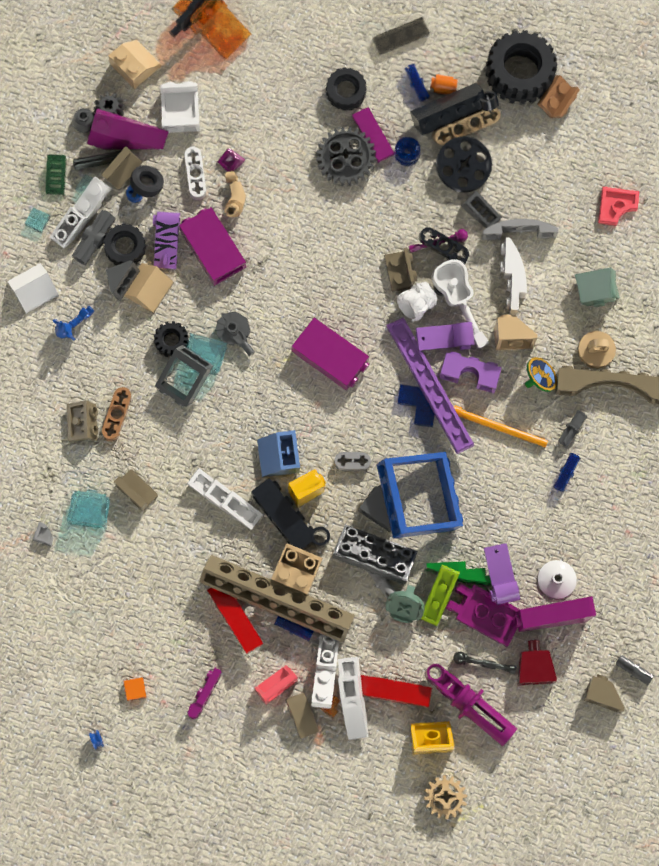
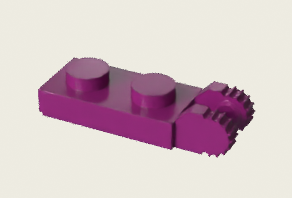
(204, 693)

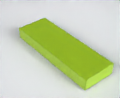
(440, 595)

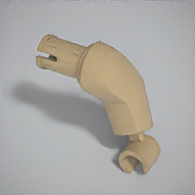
(238, 197)

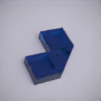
(414, 397)

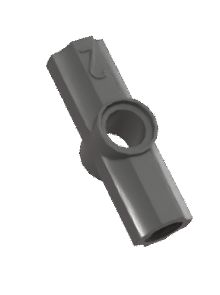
(93, 237)

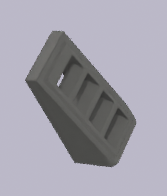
(477, 215)

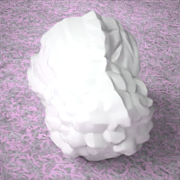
(417, 300)

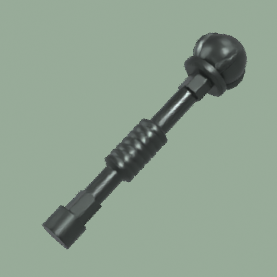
(462, 658)

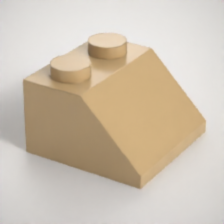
(133, 62)
(513, 334)

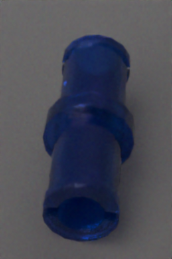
(417, 82)
(566, 472)
(294, 628)

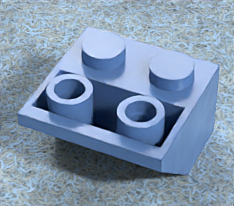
(279, 454)

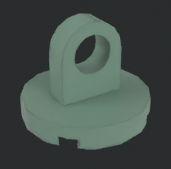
(405, 605)

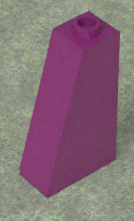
(555, 614)

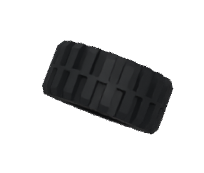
(527, 46)

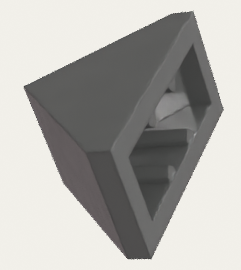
(121, 278)

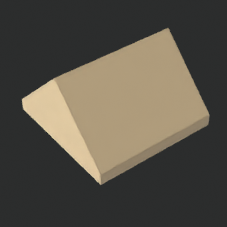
(149, 287)

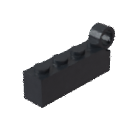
(453, 108)
(285, 518)

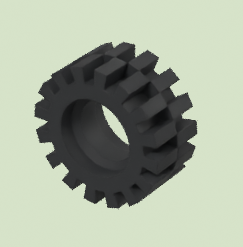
(166, 329)

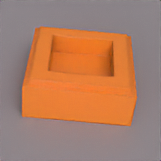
(135, 689)

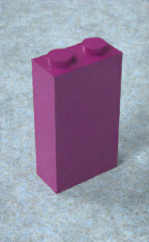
(212, 245)
(330, 354)

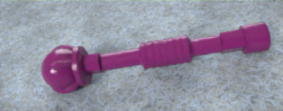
(459, 236)

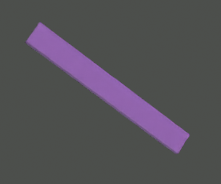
(430, 386)

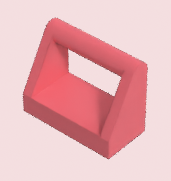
(276, 684)

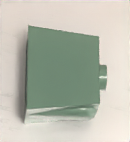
(597, 287)

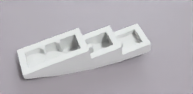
(224, 499)

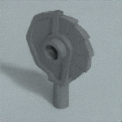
(234, 329)

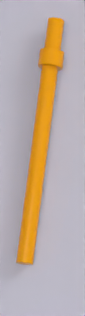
(500, 427)

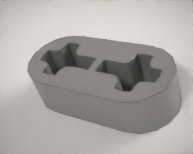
(352, 456)

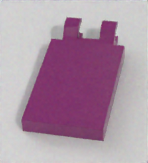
(484, 615)

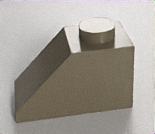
(603, 693)

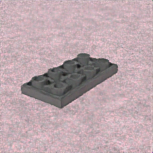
(375, 554)

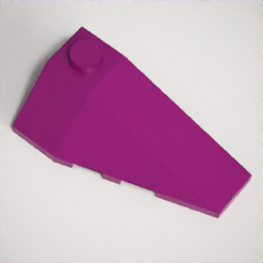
(115, 132)

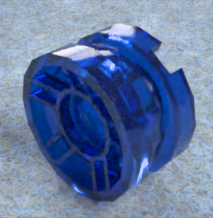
(412, 146)

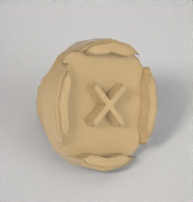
(596, 349)

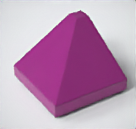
(230, 160)

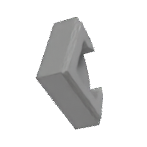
(43, 535)

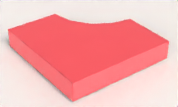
(616, 203)

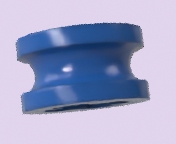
(138, 198)
(96, 739)

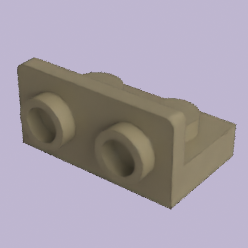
(400, 270)
(82, 421)

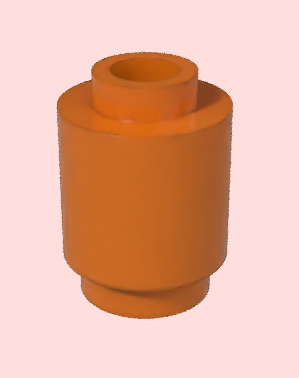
(443, 84)

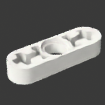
(199, 165)

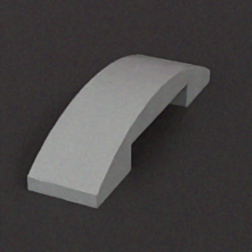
(543, 229)

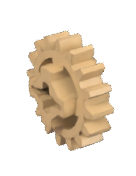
(445, 806)

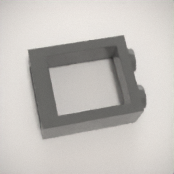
(195, 362)

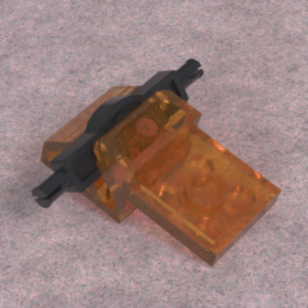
(213, 22)

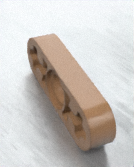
(116, 399)

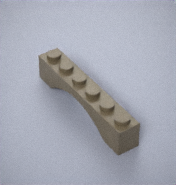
(573, 381)

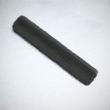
(95, 160)

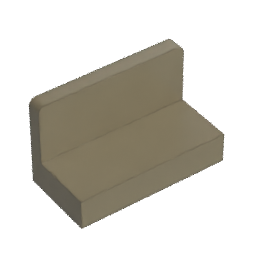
(121, 168)
(136, 490)

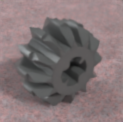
(110, 101)

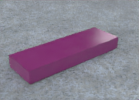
(367, 123)

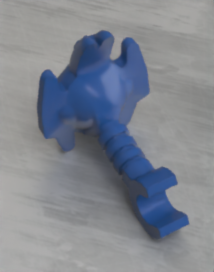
(64, 330)

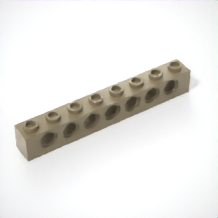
(277, 598)

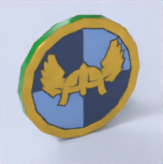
(541, 375)

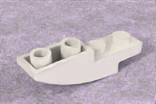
(81, 213)
(513, 269)
(325, 672)
(352, 698)

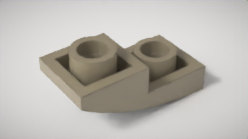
(302, 715)

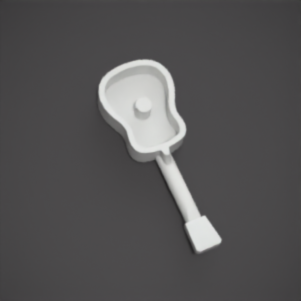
(452, 282)

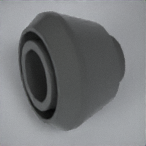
(83, 120)

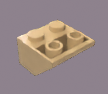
(297, 569)

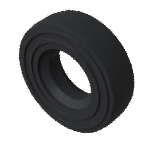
(153, 174)

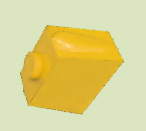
(306, 488)

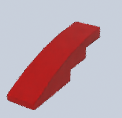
(236, 620)
(396, 691)

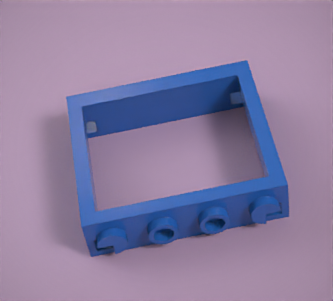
(393, 501)

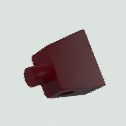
(536, 666)

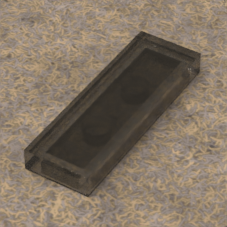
(400, 36)

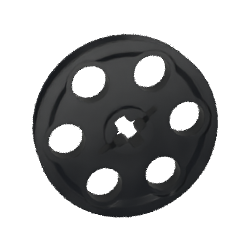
(466, 172)

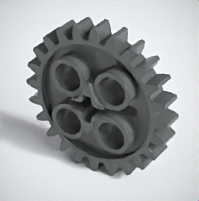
(344, 140)

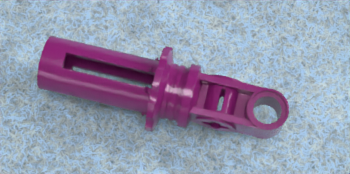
(464, 698)

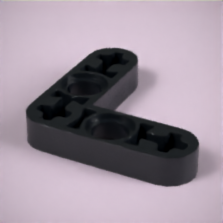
(458, 247)

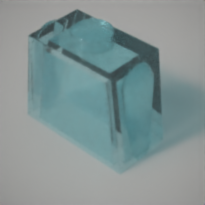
(208, 349)
(89, 509)

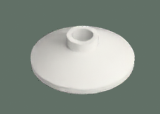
(550, 586)

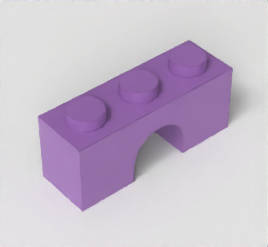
(486, 373)

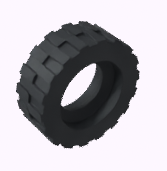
(352, 76)
(124, 231)

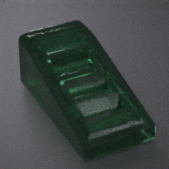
(60, 163)

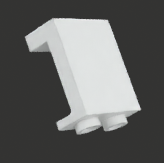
(180, 107)

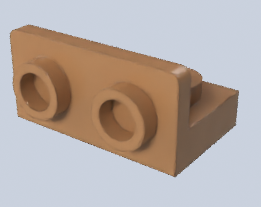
(558, 98)

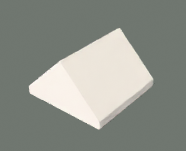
(33, 288)

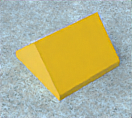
(431, 737)

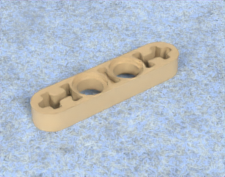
(467, 128)

